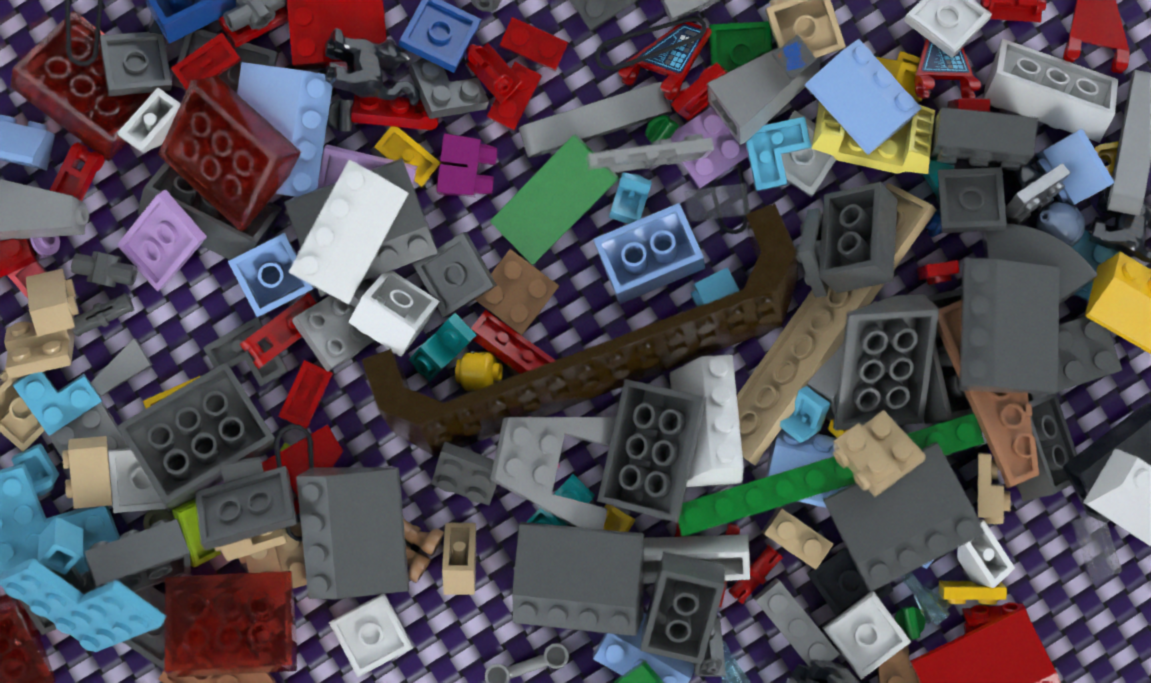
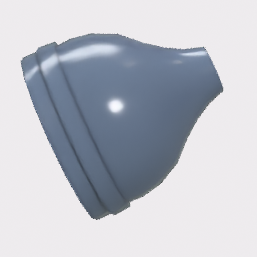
(1062, 222)

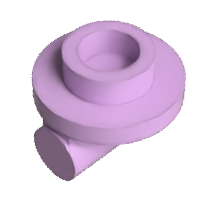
(45, 246)

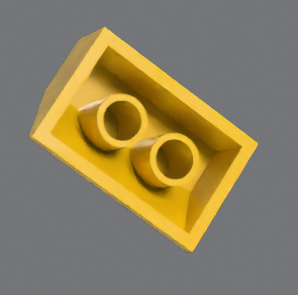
(1123, 299)

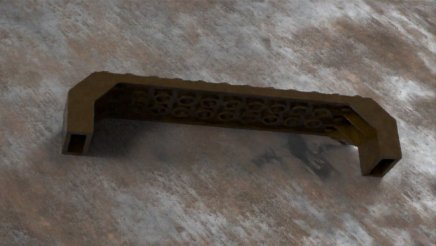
(604, 366)

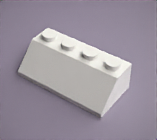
(1051, 90)
(348, 232)
(718, 444)
(1124, 494)

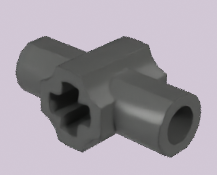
(252, 12)
(104, 269)

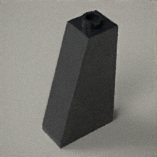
(1129, 436)

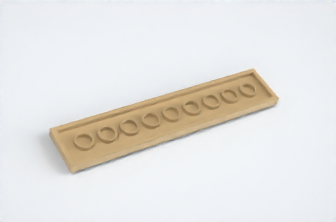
(811, 340)

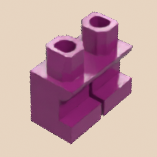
(465, 180)

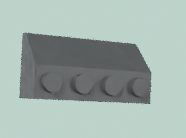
(220, 232)

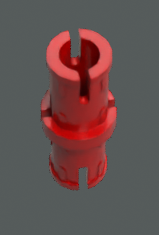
(758, 571)

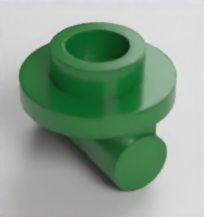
(660, 128)
(910, 621)

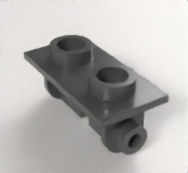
(714, 657)

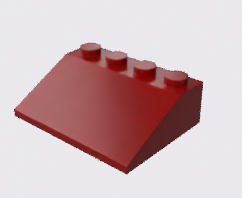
(315, 20)
(993, 653)

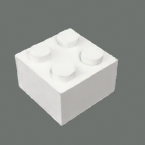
(393, 312)

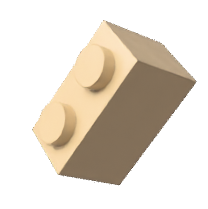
(51, 302)
(88, 471)
(797, 538)

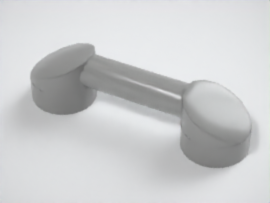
(555, 656)

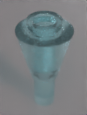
(930, 604)
(734, 673)

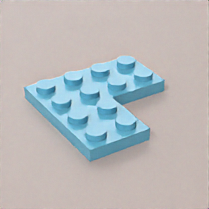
(24, 521)
(93, 618)

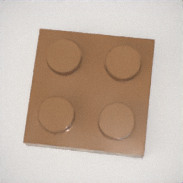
(519, 292)

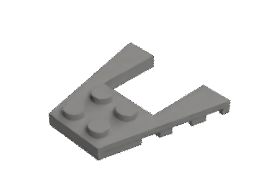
(660, 153)
(98, 419)
(530, 457)

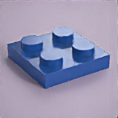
(440, 33)

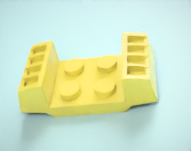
(904, 151)

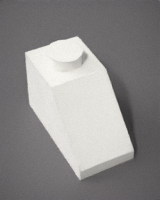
(150, 122)
(985, 559)

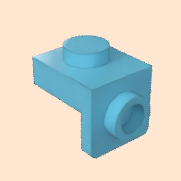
(630, 198)
(807, 416)
(40, 468)

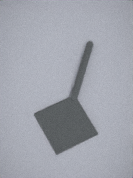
(243, 468)

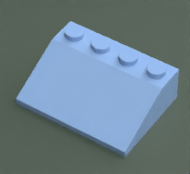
(298, 108)

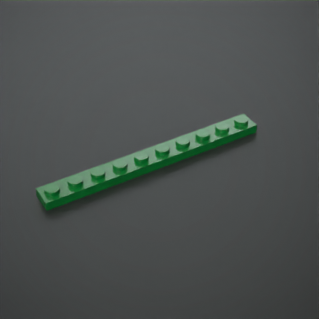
(809, 480)

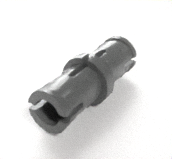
(102, 314)

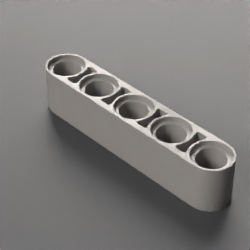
(595, 119)
(1134, 149)

